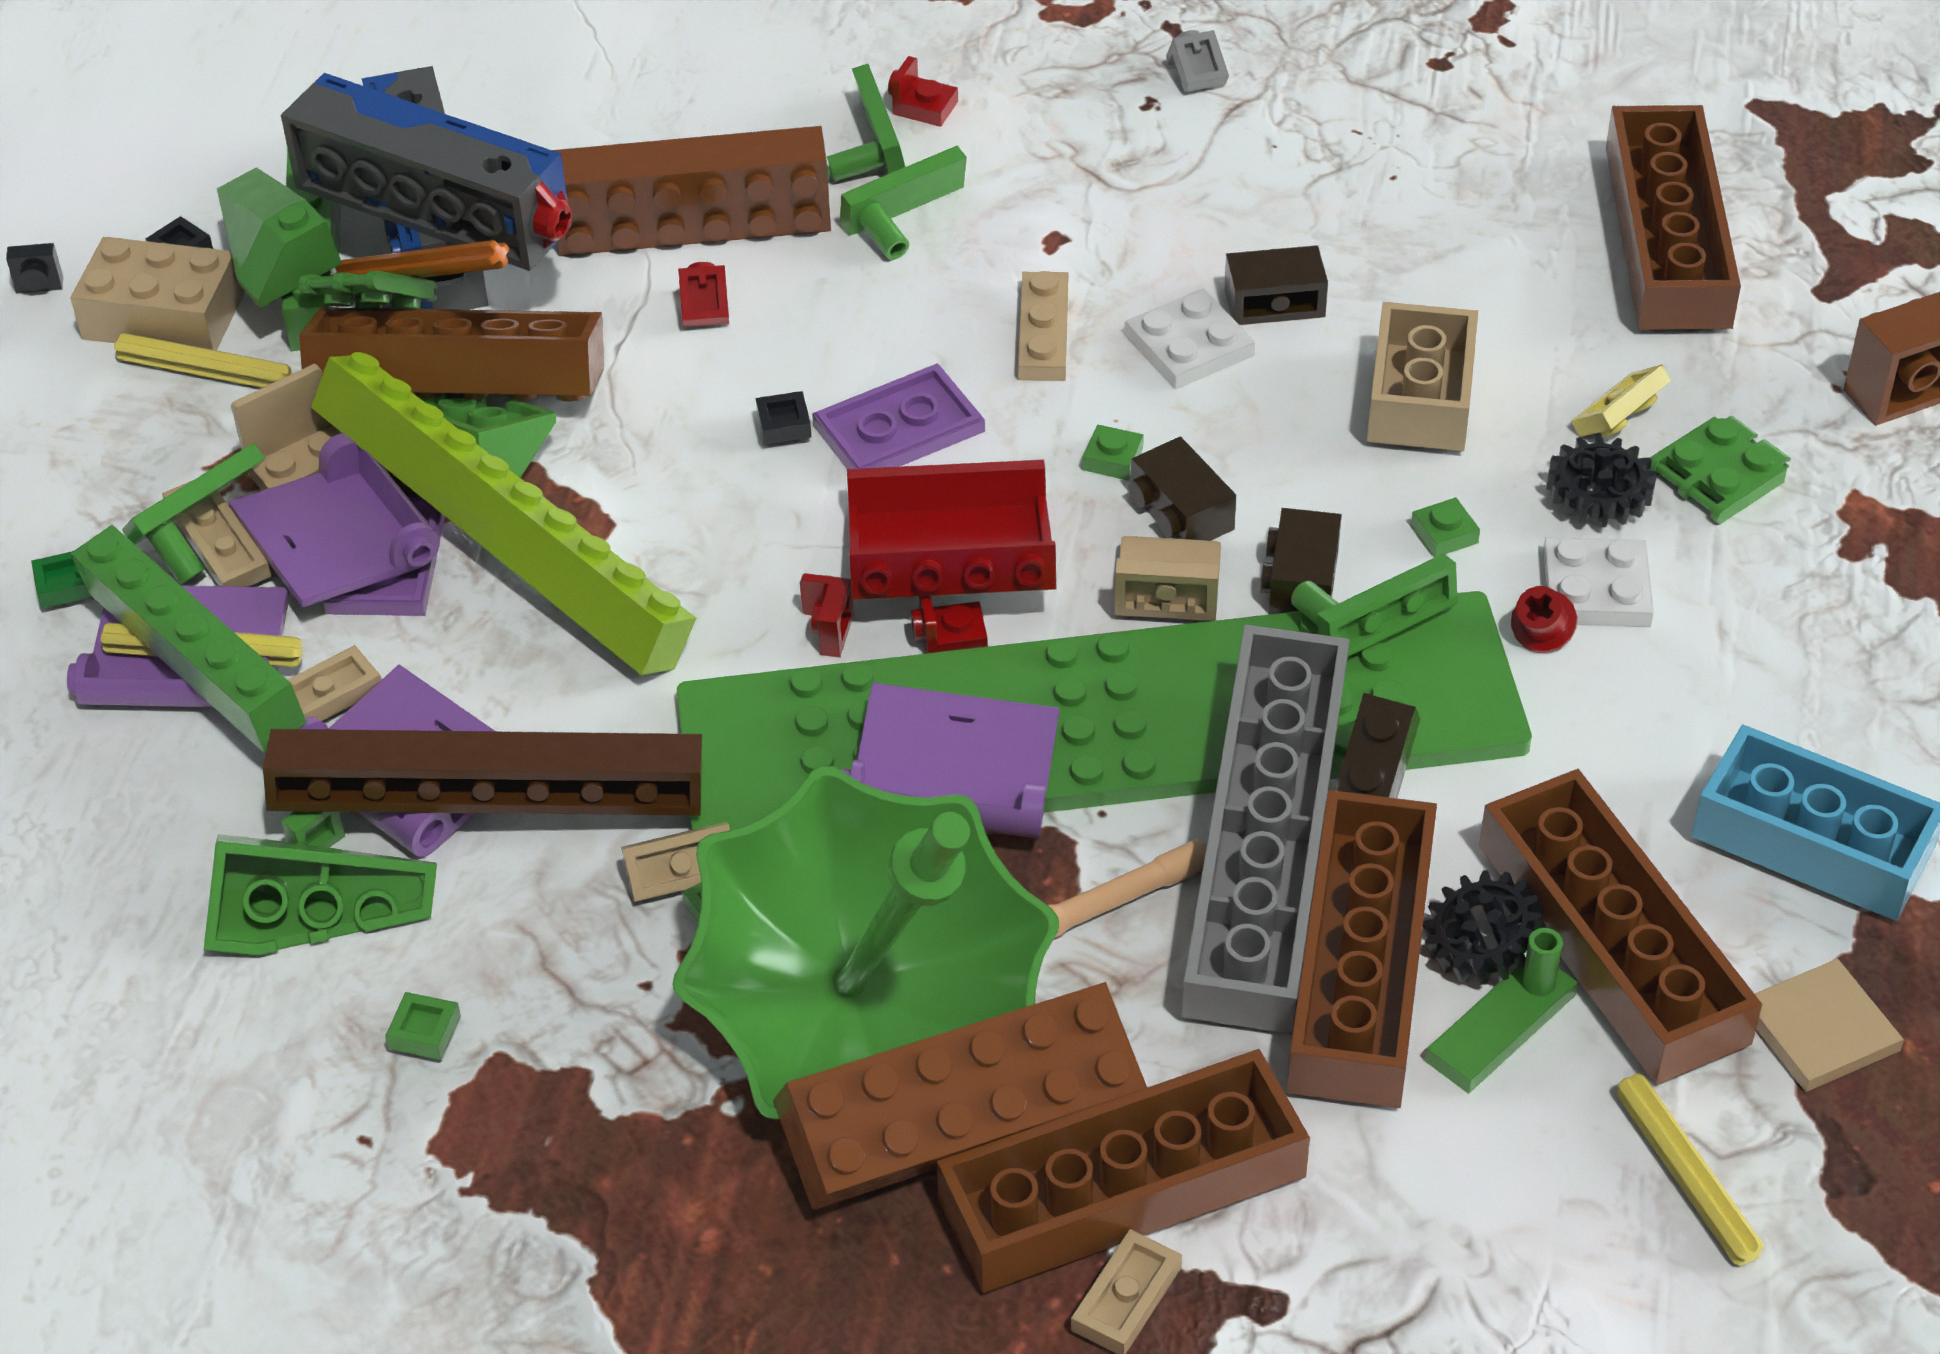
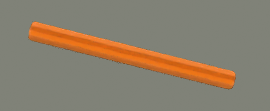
(433, 261)

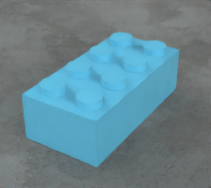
(1818, 821)

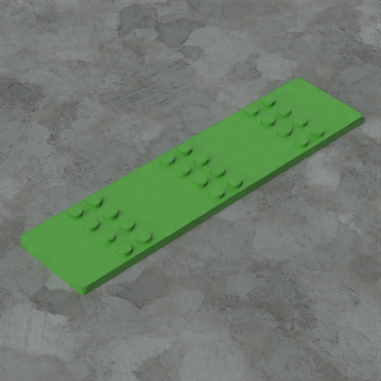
(1135, 712)

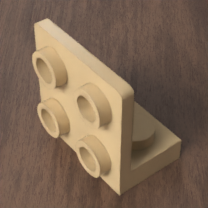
(284, 428)
(1167, 578)

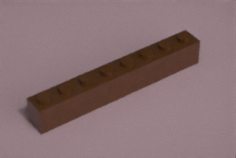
(483, 772)

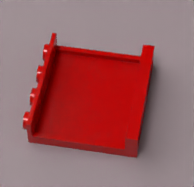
(949, 530)

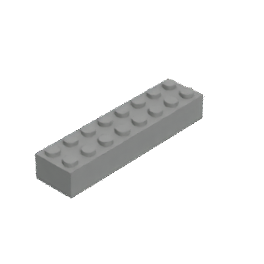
(1265, 830)

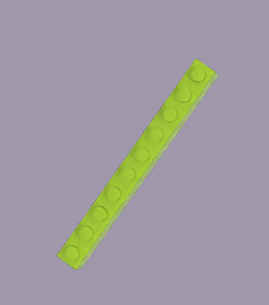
(504, 514)

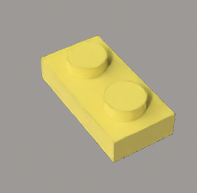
(1628, 396)

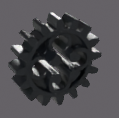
(1612, 494)
(1456, 919)

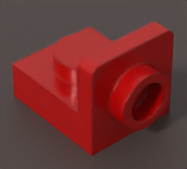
(919, 97)
(703, 295)
(831, 608)
(949, 626)

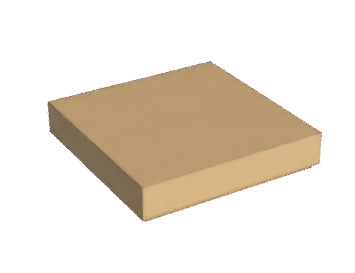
(1824, 1025)

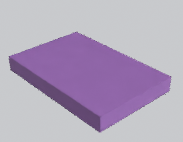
(899, 421)
(398, 595)

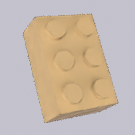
(157, 293)
(1423, 376)

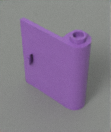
(343, 525)
(148, 680)
(408, 703)
(961, 746)

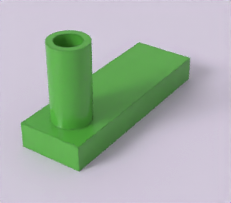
(876, 154)
(878, 201)
(157, 521)
(1383, 608)
(1505, 1015)

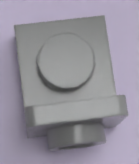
(1198, 60)

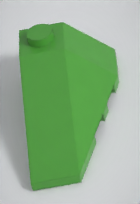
(273, 236)
(506, 432)
(298, 894)

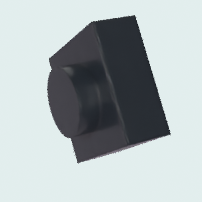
(181, 233)
(34, 268)
(783, 417)

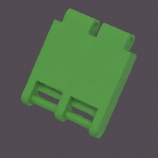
(369, 289)
(1724, 464)

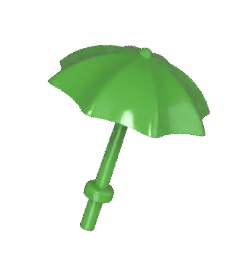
(856, 930)

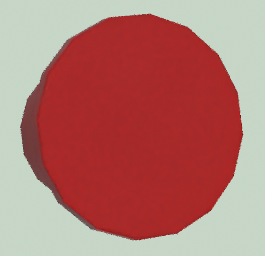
(1543, 619)

